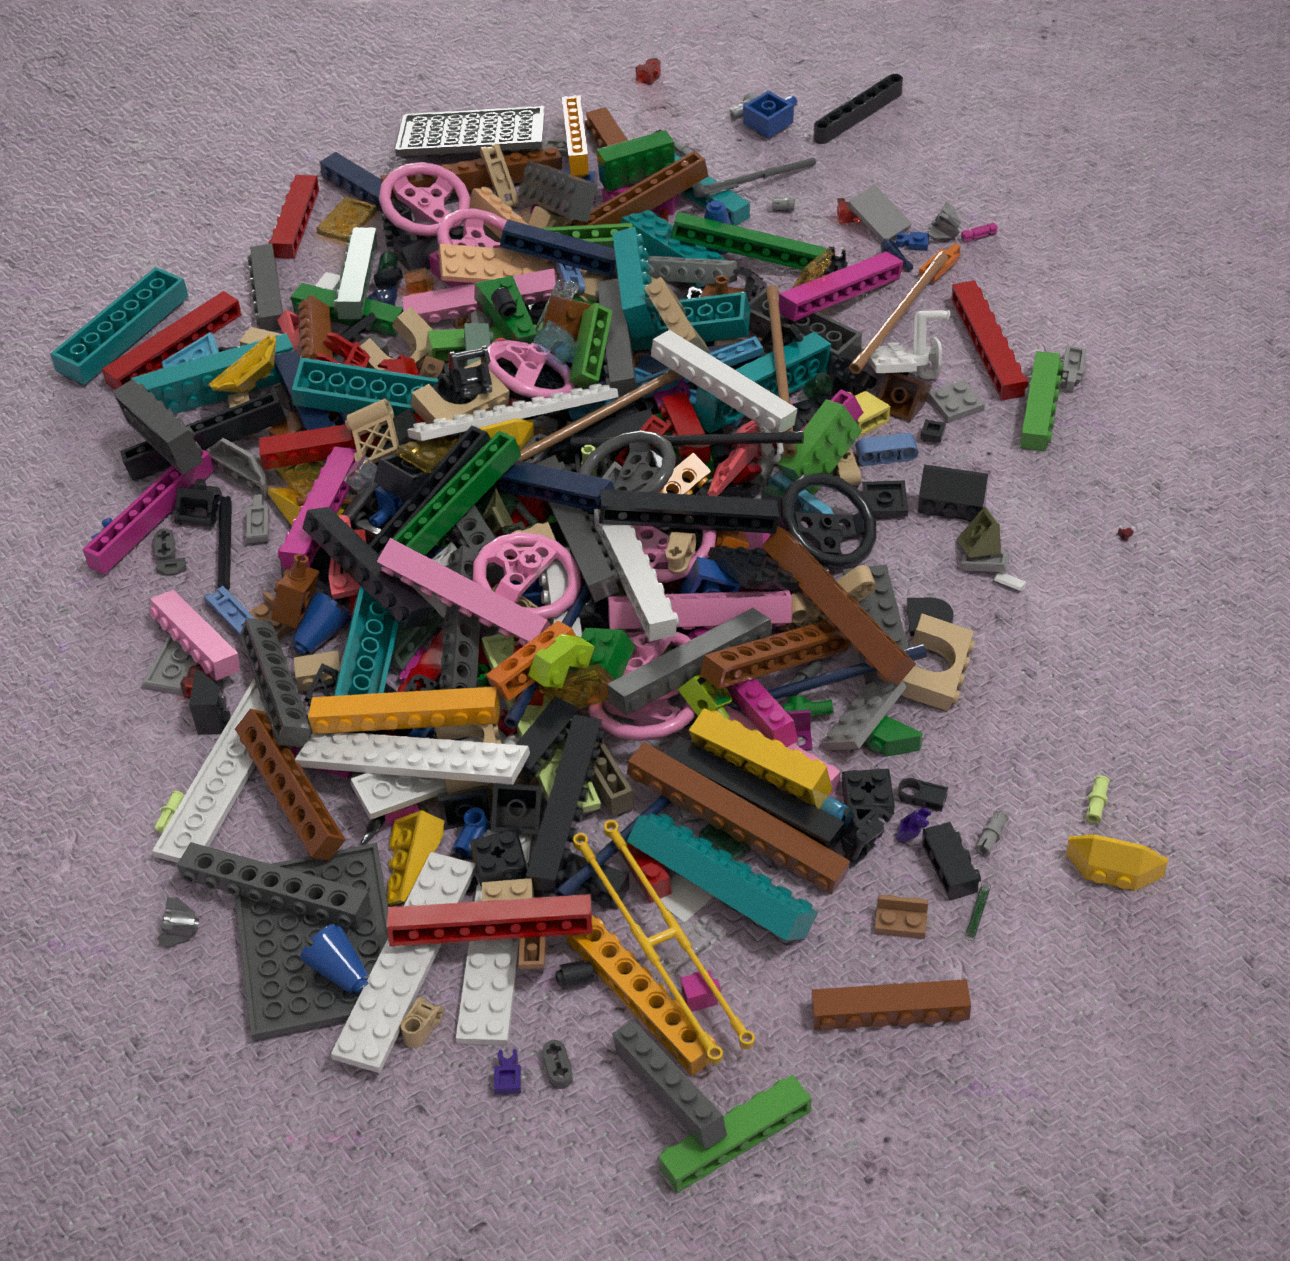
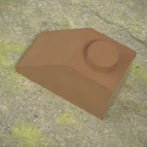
(532, 953)

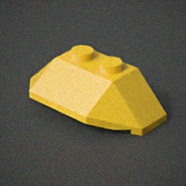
(248, 369)
(519, 428)
(1115, 861)

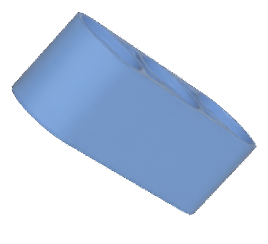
(886, 449)

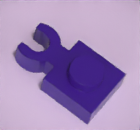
(912, 824)
(508, 1075)

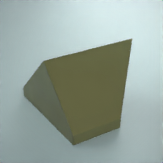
(496, 514)

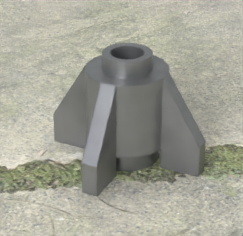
(946, 224)
(177, 923)

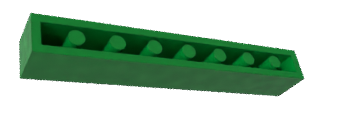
(744, 241)
(460, 494)

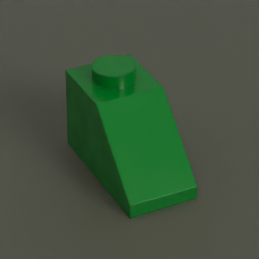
(894, 738)

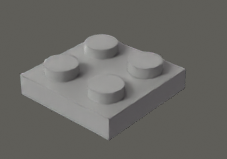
(956, 401)

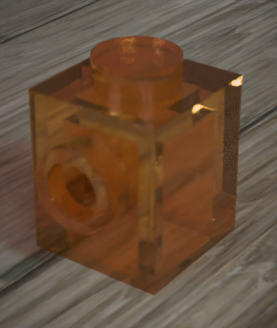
(418, 281)

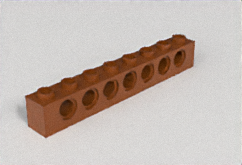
(772, 654)
(290, 787)

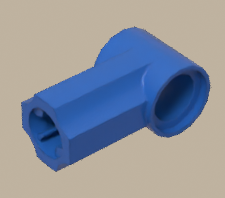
(475, 826)

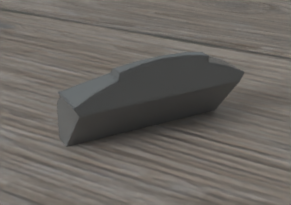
(171, 566)

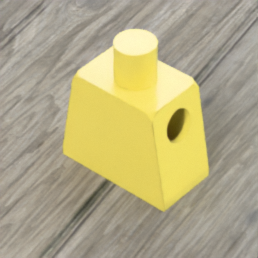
(875, 412)

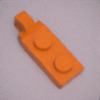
(953, 256)

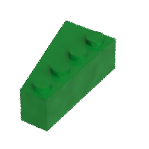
(514, 328)

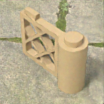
(370, 421)

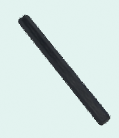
(224, 544)

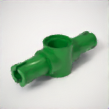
(817, 708)

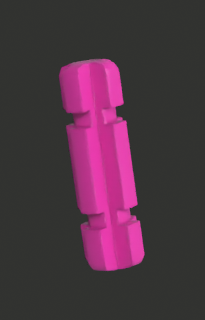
(979, 232)
(412, 663)

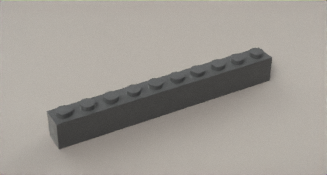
(585, 545)

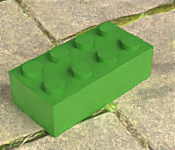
(825, 443)

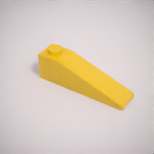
(286, 502)
(411, 843)

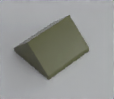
(981, 535)

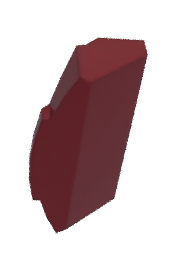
(503, 727)

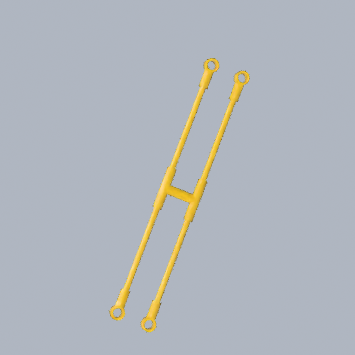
(674, 931)

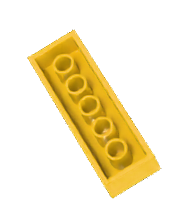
(763, 757)

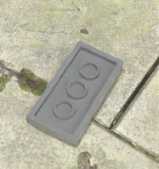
(863, 715)

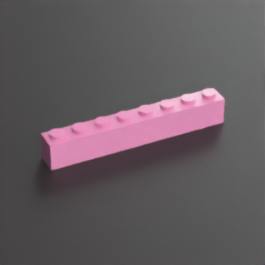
(460, 300)
(461, 592)
(707, 608)

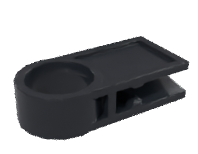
(928, 795)

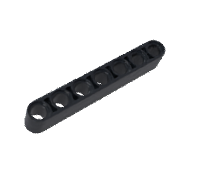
(858, 108)

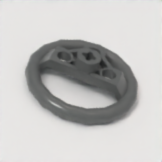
(634, 476)

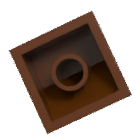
(904, 395)

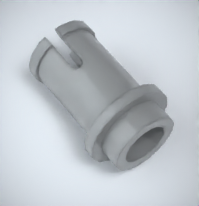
(783, 204)

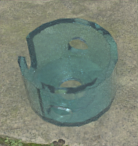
(557, 340)

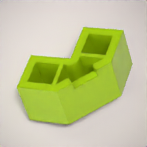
(552, 664)

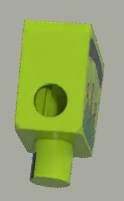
(703, 694)

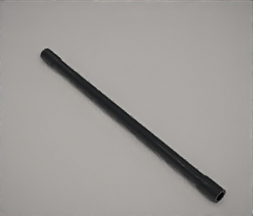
(785, 437)

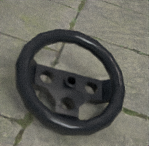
(826, 526)

